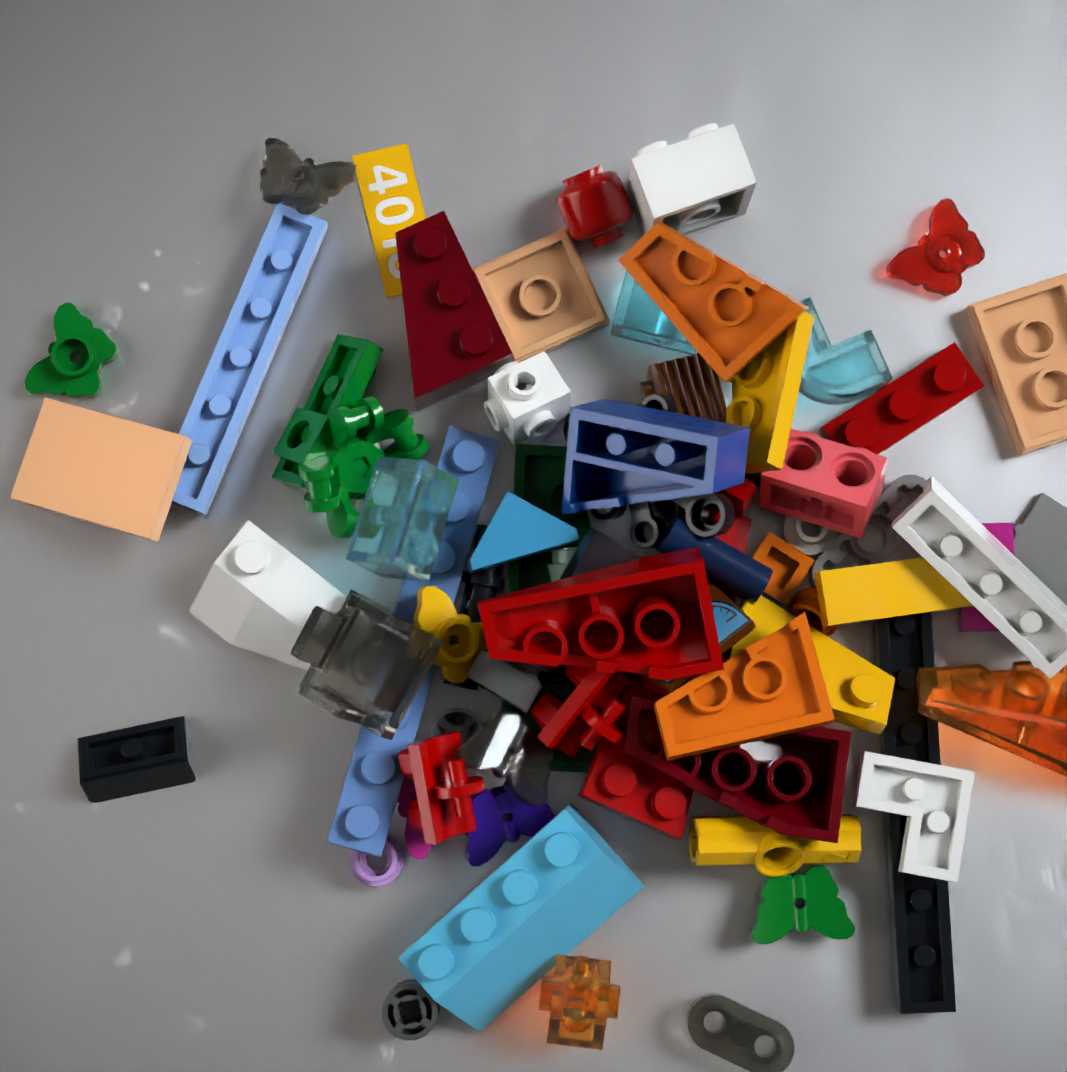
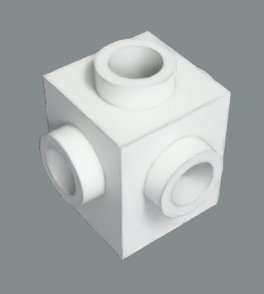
(527, 398)

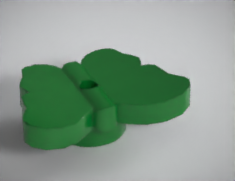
(57, 373)
(820, 911)

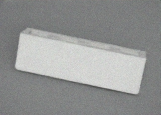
(987, 575)

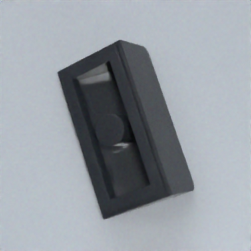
(136, 760)

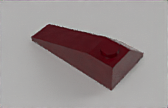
(780, 781)

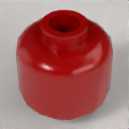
(595, 206)

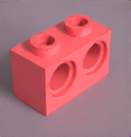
(825, 484)

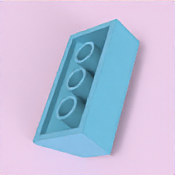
(520, 918)

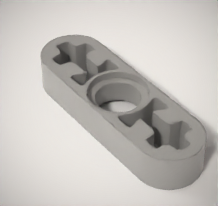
(888, 500)

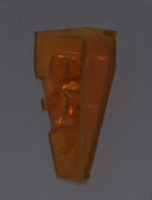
(1005, 708)

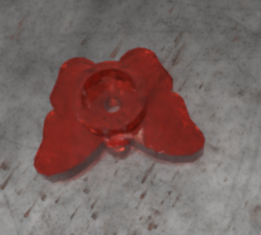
(923, 262)

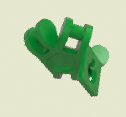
(344, 454)

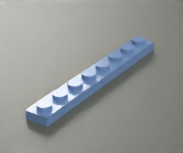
(374, 769)

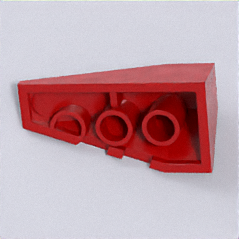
(626, 617)

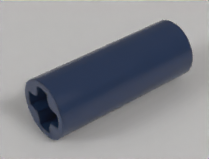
(722, 562)

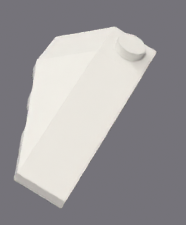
(262, 596)

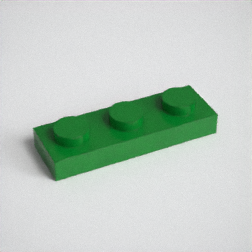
(340, 383)

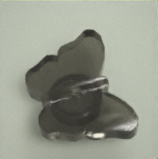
(300, 182)
(525, 770)

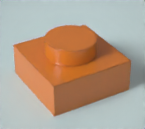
(788, 567)

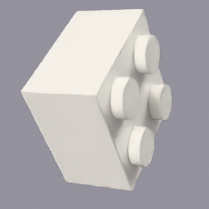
(691, 180)

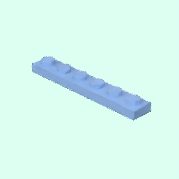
(246, 351)

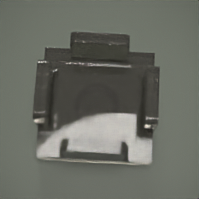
(364, 662)

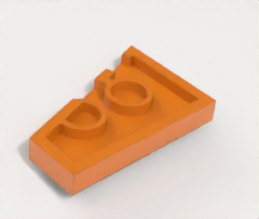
(709, 299)
(759, 695)

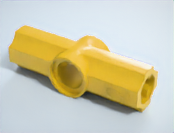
(746, 842)

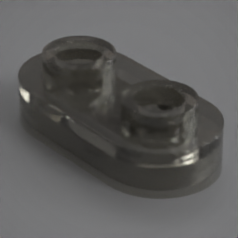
(738, 1034)

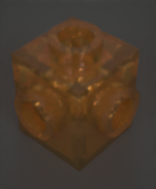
(579, 1001)

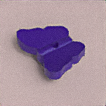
(495, 829)

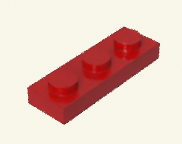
(906, 403)

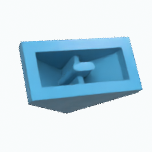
(518, 533)

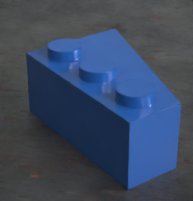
(647, 454)

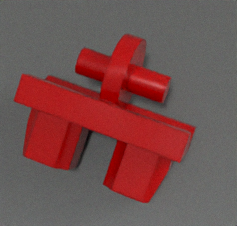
(586, 713)
(441, 788)

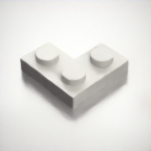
(935, 806)

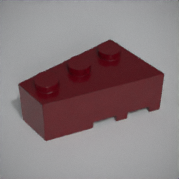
(446, 314)

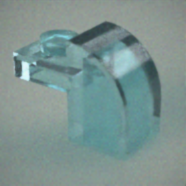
(841, 370)

